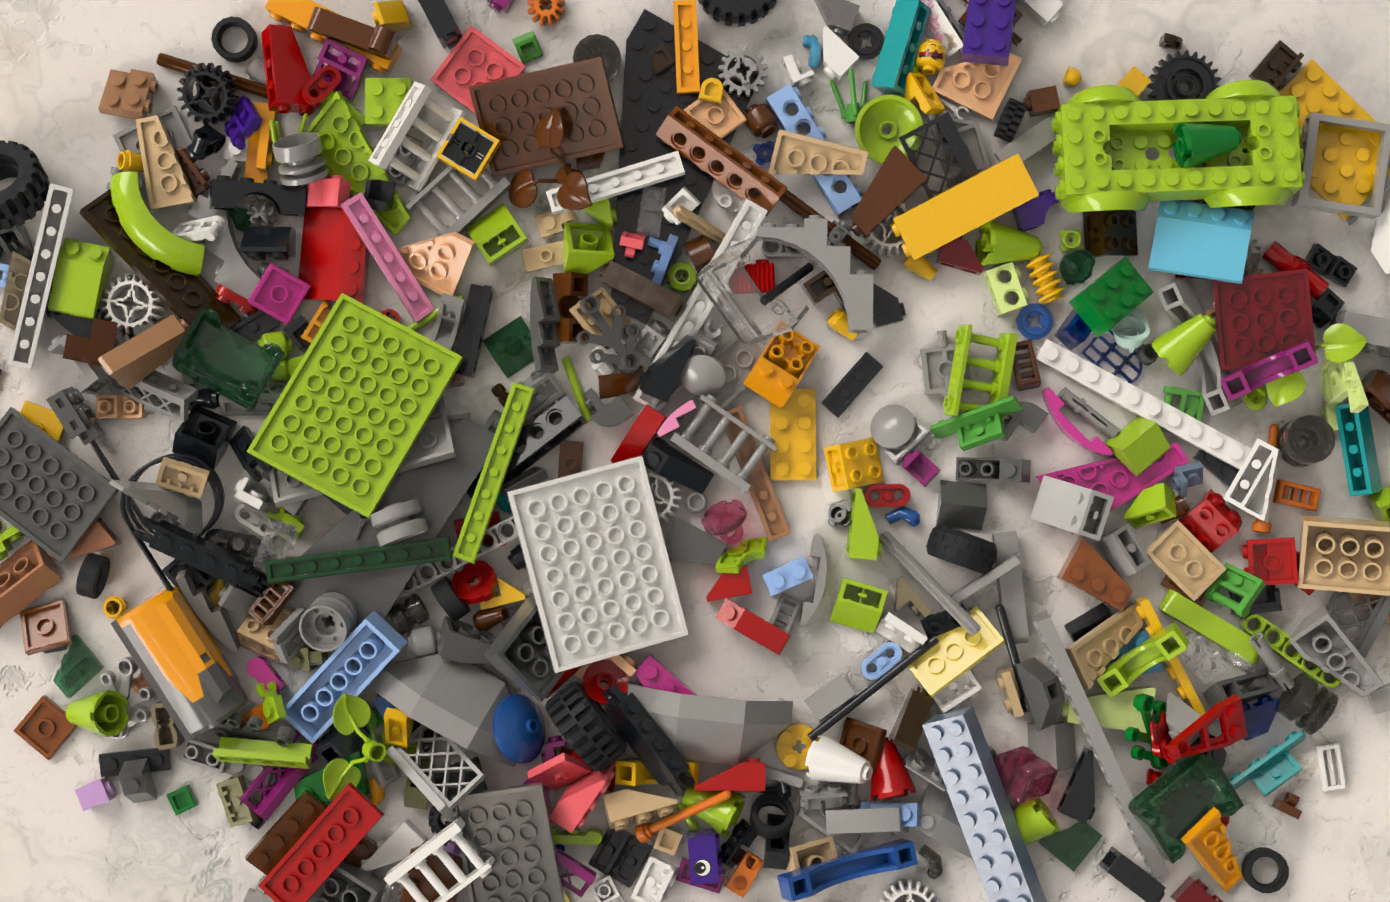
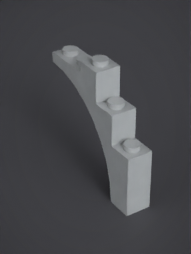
(835, 260)
(235, 271)

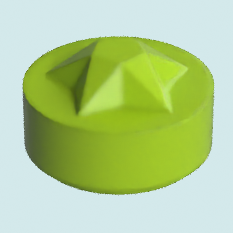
(1256, 399)

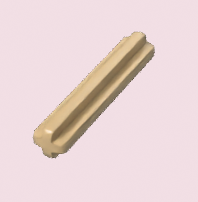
(698, 224)

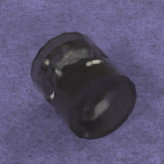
(401, 617)

